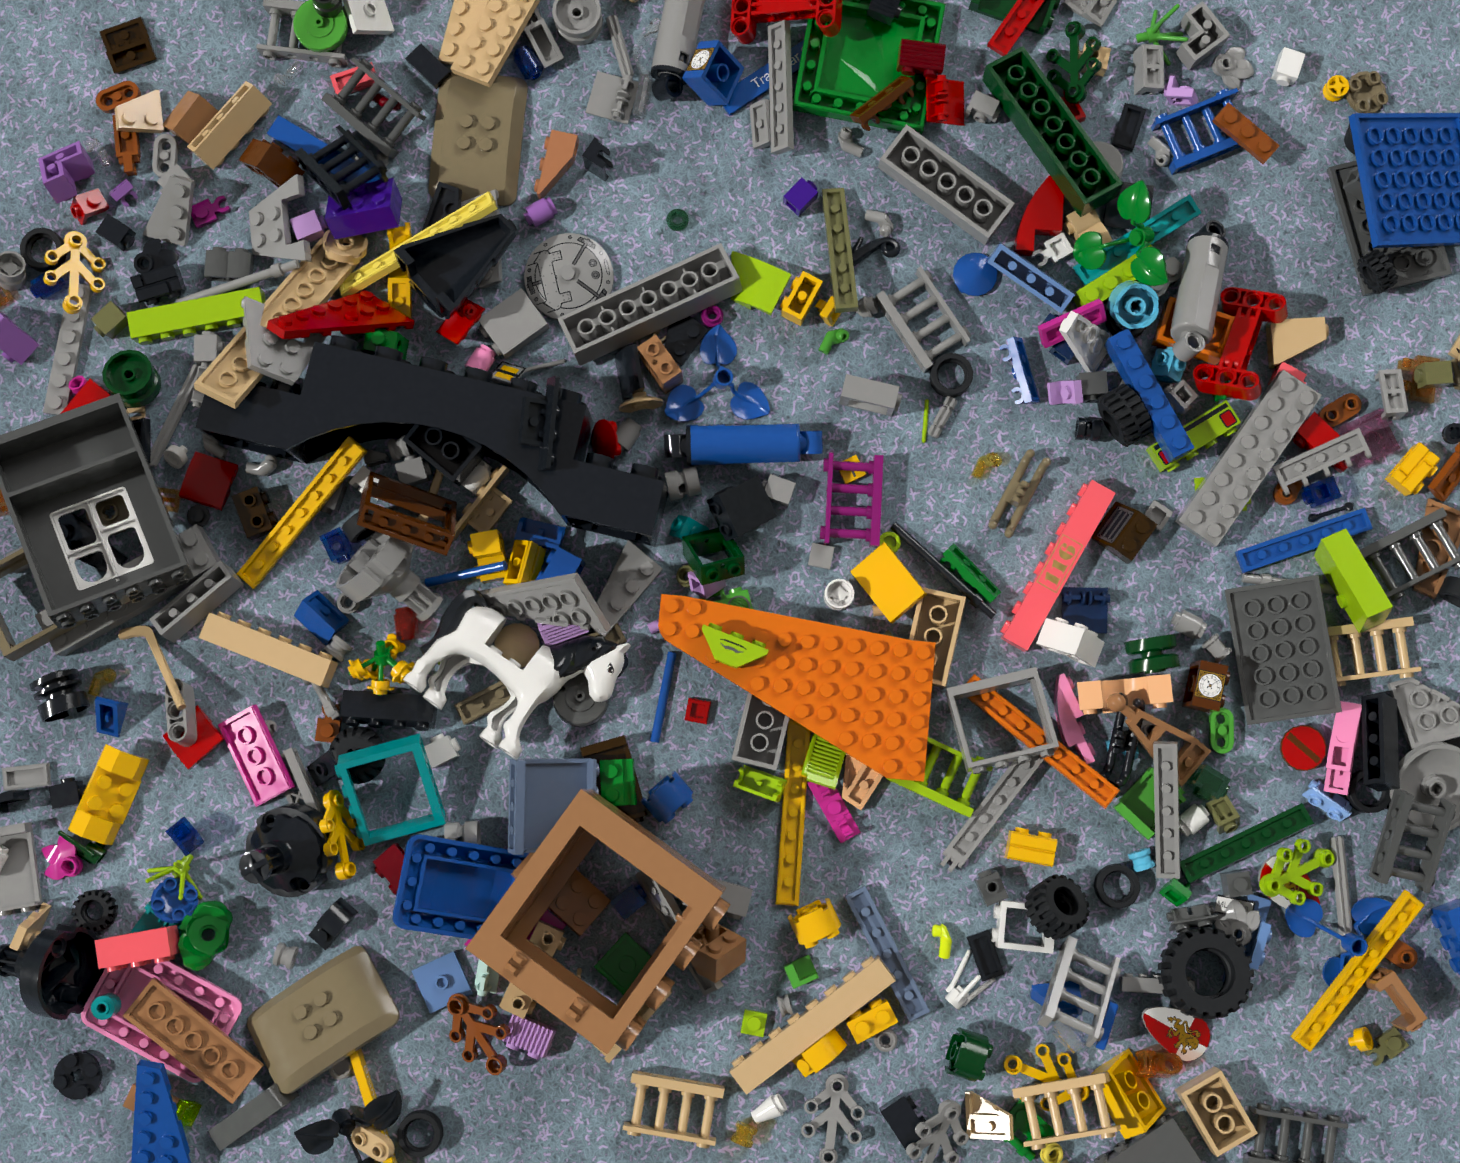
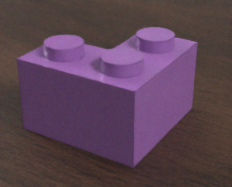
(63, 169)
(14, 341)

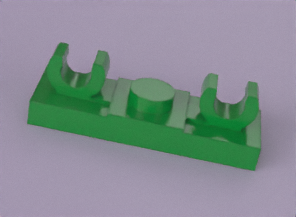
(970, 573)

